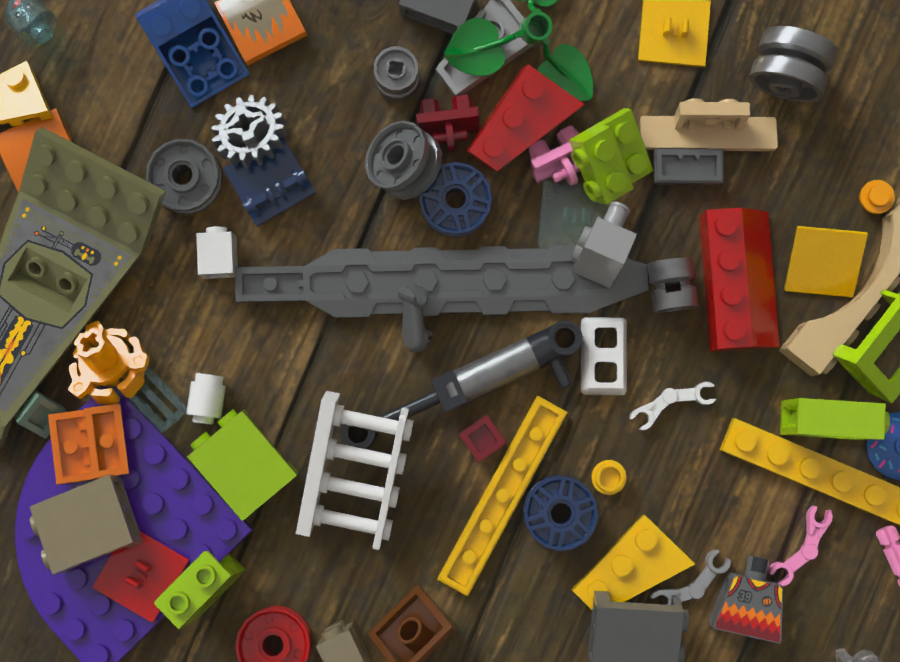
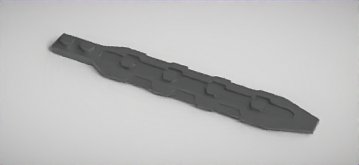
(457, 281)

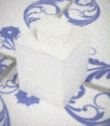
(216, 253)

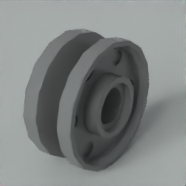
(182, 155)
(403, 160)

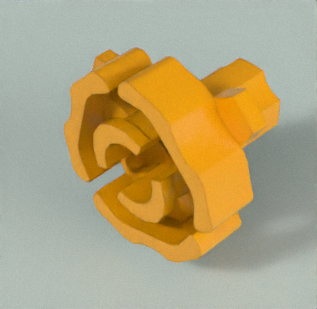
(105, 361)

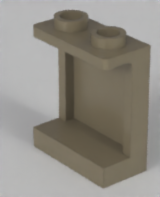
(84, 524)

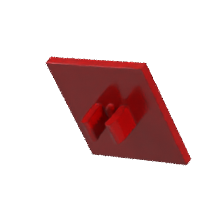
(140, 575)

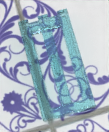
(149, 413)

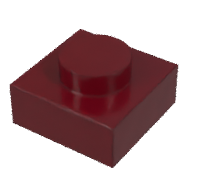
(482, 438)

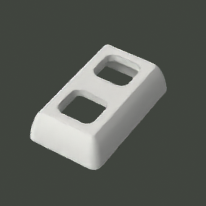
(591, 355)

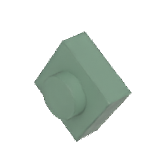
(35, 413)

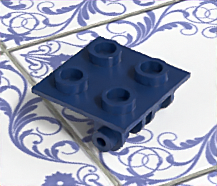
(272, 186)

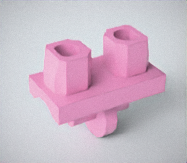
(557, 162)

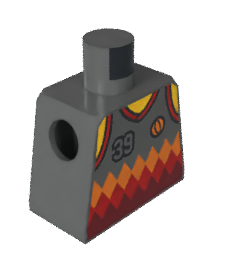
(749, 603)

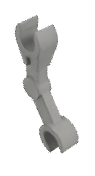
(697, 588)

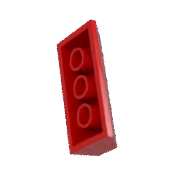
(738, 279)

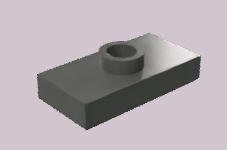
(688, 166)

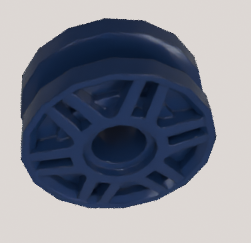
(463, 220)
(575, 528)

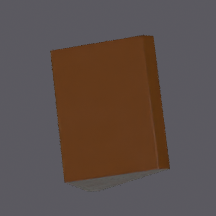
(412, 628)

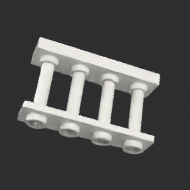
(326, 448)

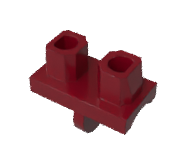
(448, 124)

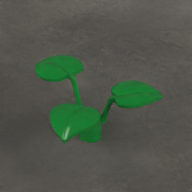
(478, 51)

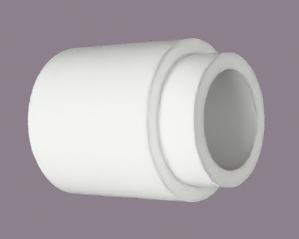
(206, 398)

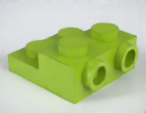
(611, 157)

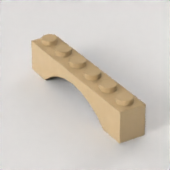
(817, 339)

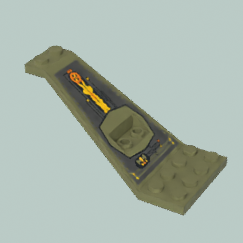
(80, 225)

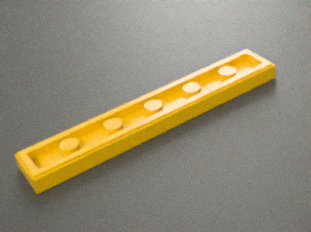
(502, 495)

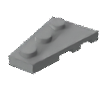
(507, 21)

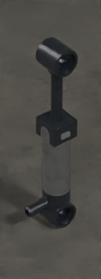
(489, 374)

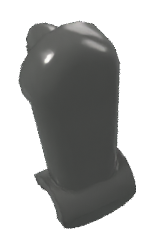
(413, 330)

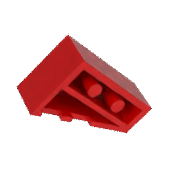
(521, 118)

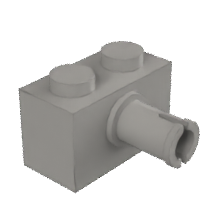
(604, 246)

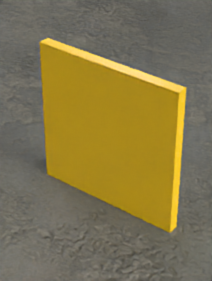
(674, 32)
(825, 261)

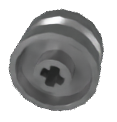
(793, 64)

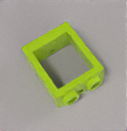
(834, 419)

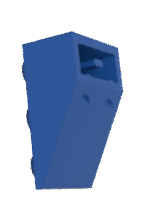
(192, 47)

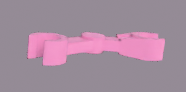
(808, 550)

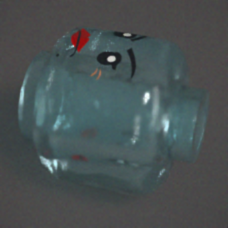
(30, 21)

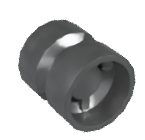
(396, 74)
(673, 272)

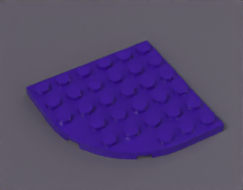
(169, 505)

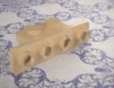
(710, 126)

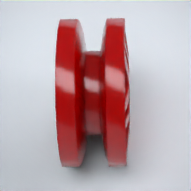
(274, 621)

